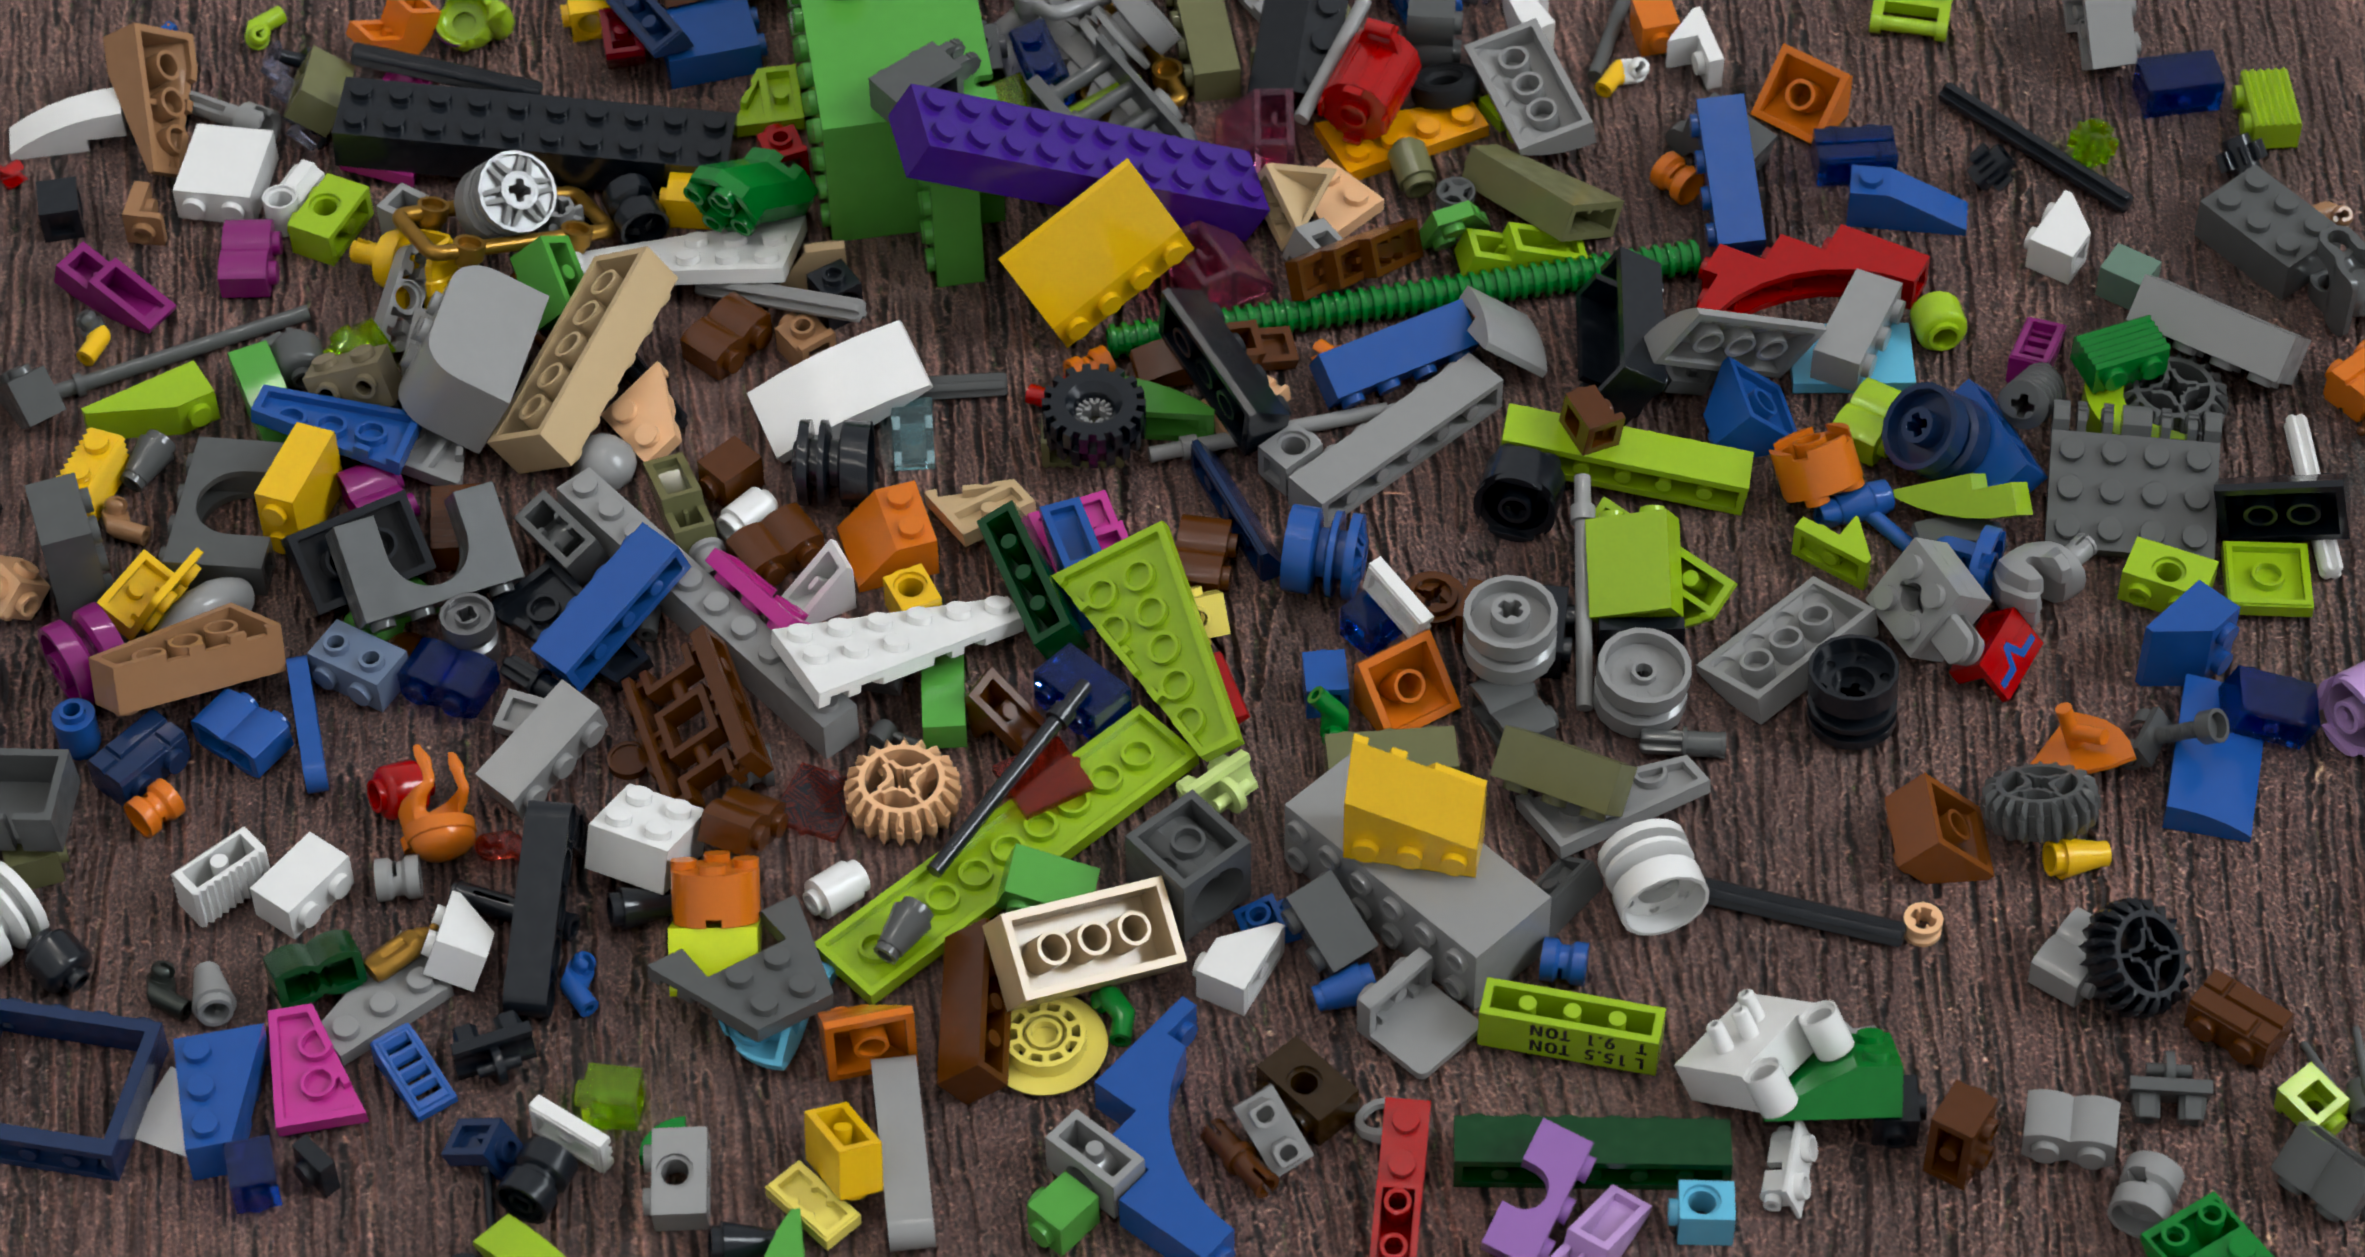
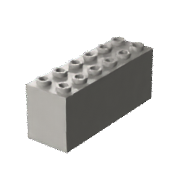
(1466, 923)

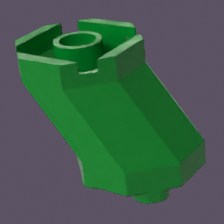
(750, 191)

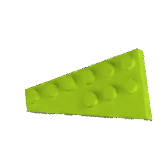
(1151, 622)

